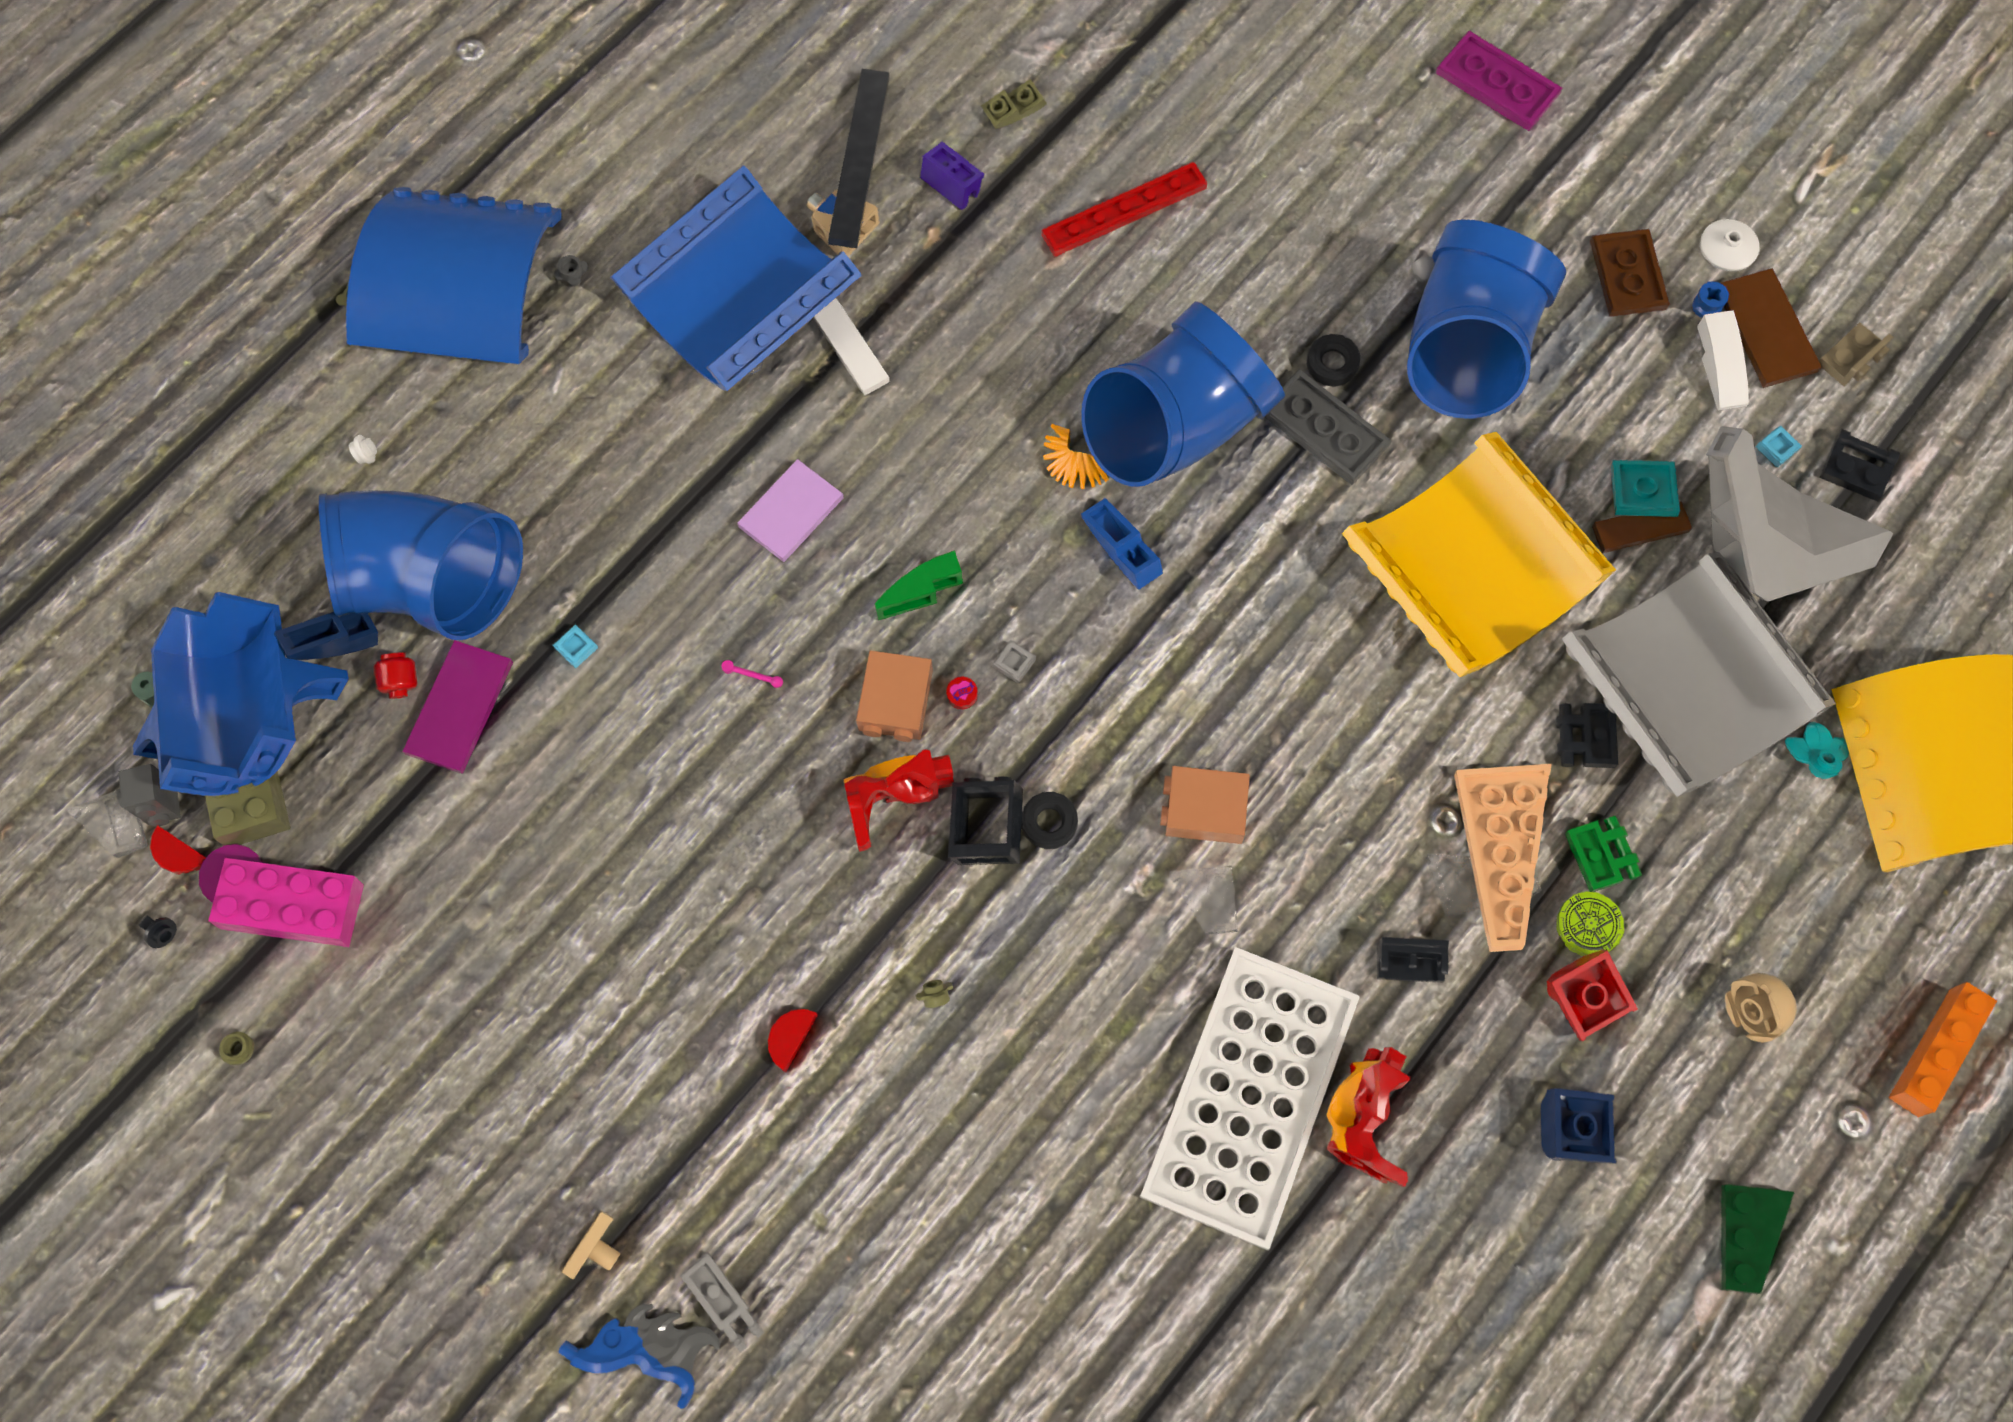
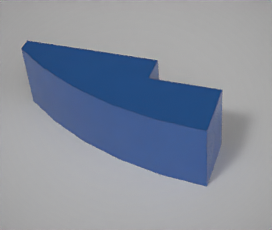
(1123, 543)

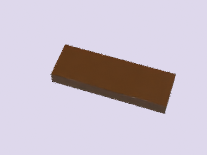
(1636, 530)

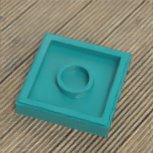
(1645, 488)

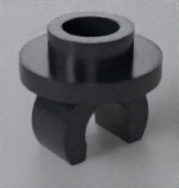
(159, 931)

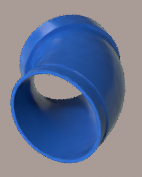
(1480, 318)
(1176, 400)
(419, 558)

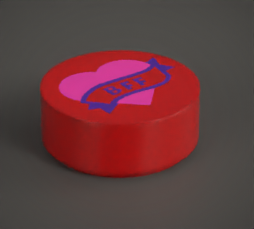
(962, 692)

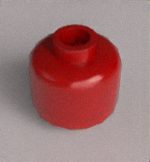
(395, 675)

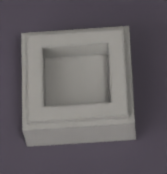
(1014, 661)

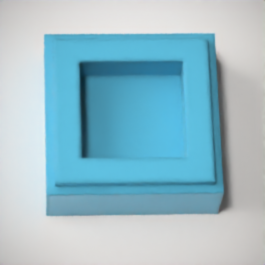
(1778, 446)
(575, 646)

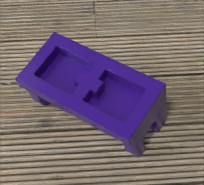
(951, 175)

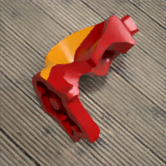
(901, 779)
(1362, 1106)

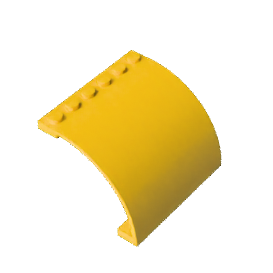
(1481, 558)
(1933, 756)

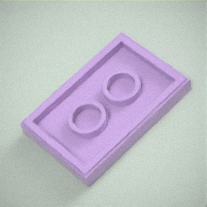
(790, 510)

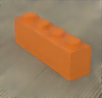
(1942, 1049)

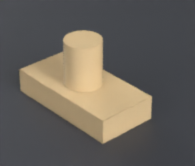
(592, 1248)

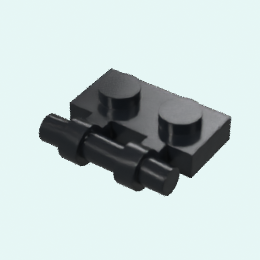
(1598, 736)

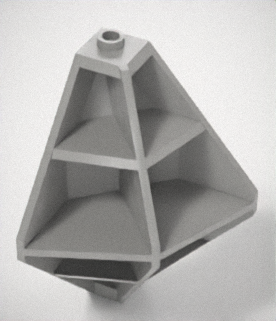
(1774, 532)

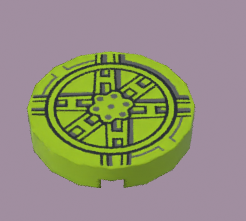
(1590, 923)

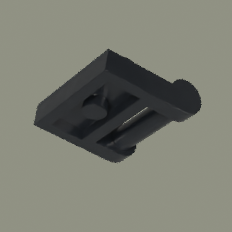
(1857, 473)

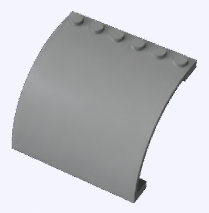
(1699, 676)

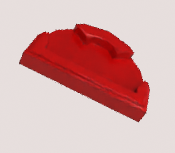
(173, 853)
(788, 1035)

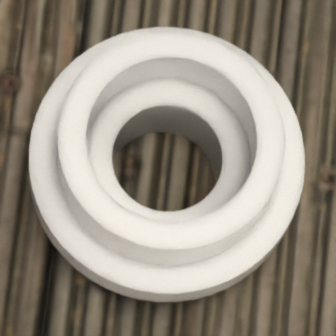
(363, 450)

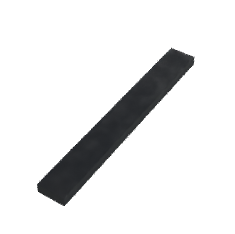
(859, 159)

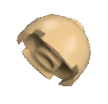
(1761, 1005)

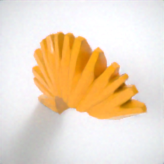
(1069, 462)

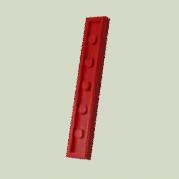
(1124, 209)

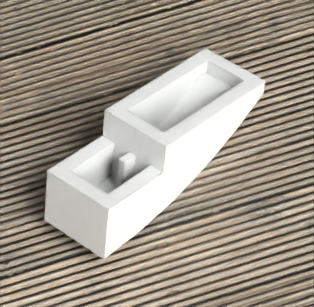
(1724, 359)

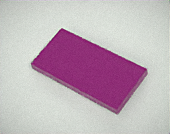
(1499, 80)
(458, 707)

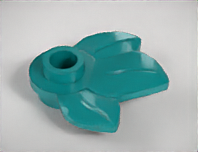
(1819, 750)

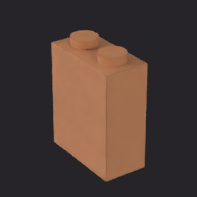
(894, 696)
(1205, 804)

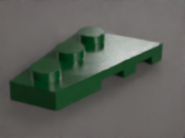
(1749, 1234)

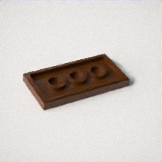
(1770, 329)

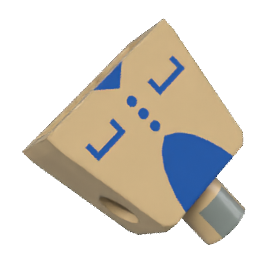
(823, 214)

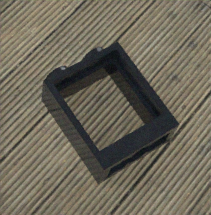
(985, 854)

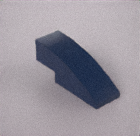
(328, 636)

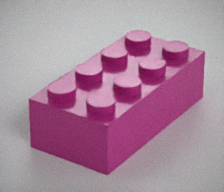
(286, 902)

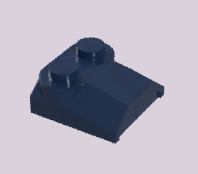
(1577, 1126)

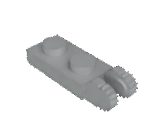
(720, 1299)

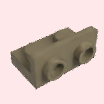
(1854, 353)

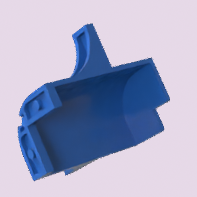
(226, 697)

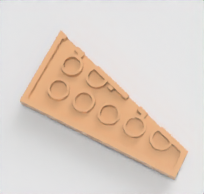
(1503, 833)

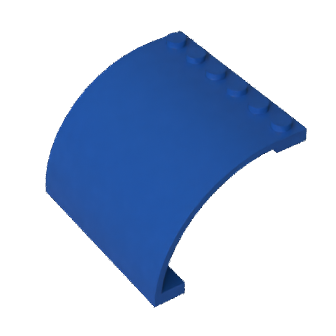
(445, 274)
(732, 281)

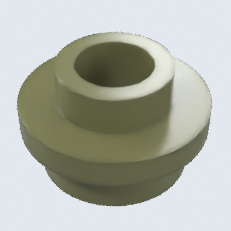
(228, 1044)

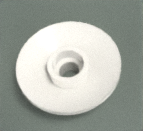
(1727, 254)

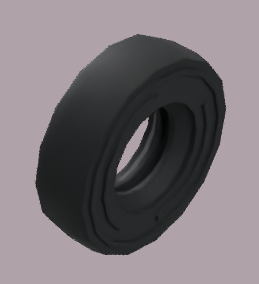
(1339, 344)
(1052, 801)

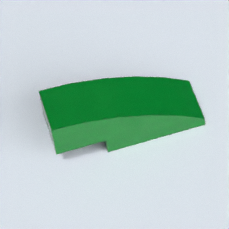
(920, 586)

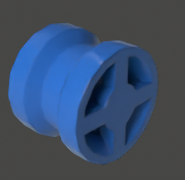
(1704, 306)

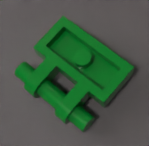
(1595, 857)

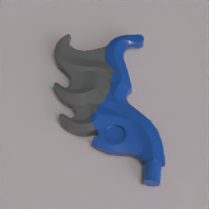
(649, 1343)

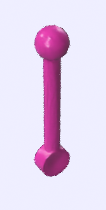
(728, 667)

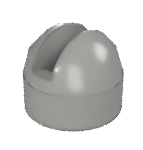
(1422, 268)

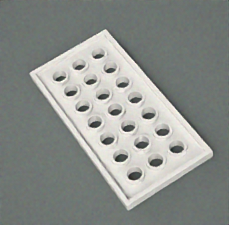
(1293, 1130)

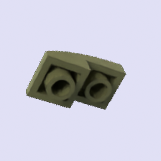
(1012, 107)

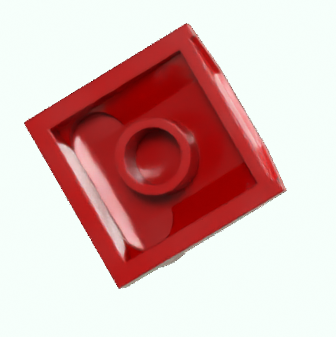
(1590, 993)

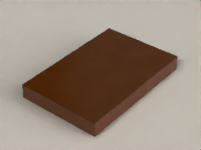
(1629, 272)

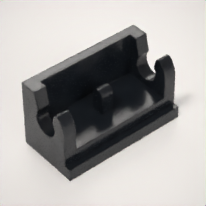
(1412, 959)

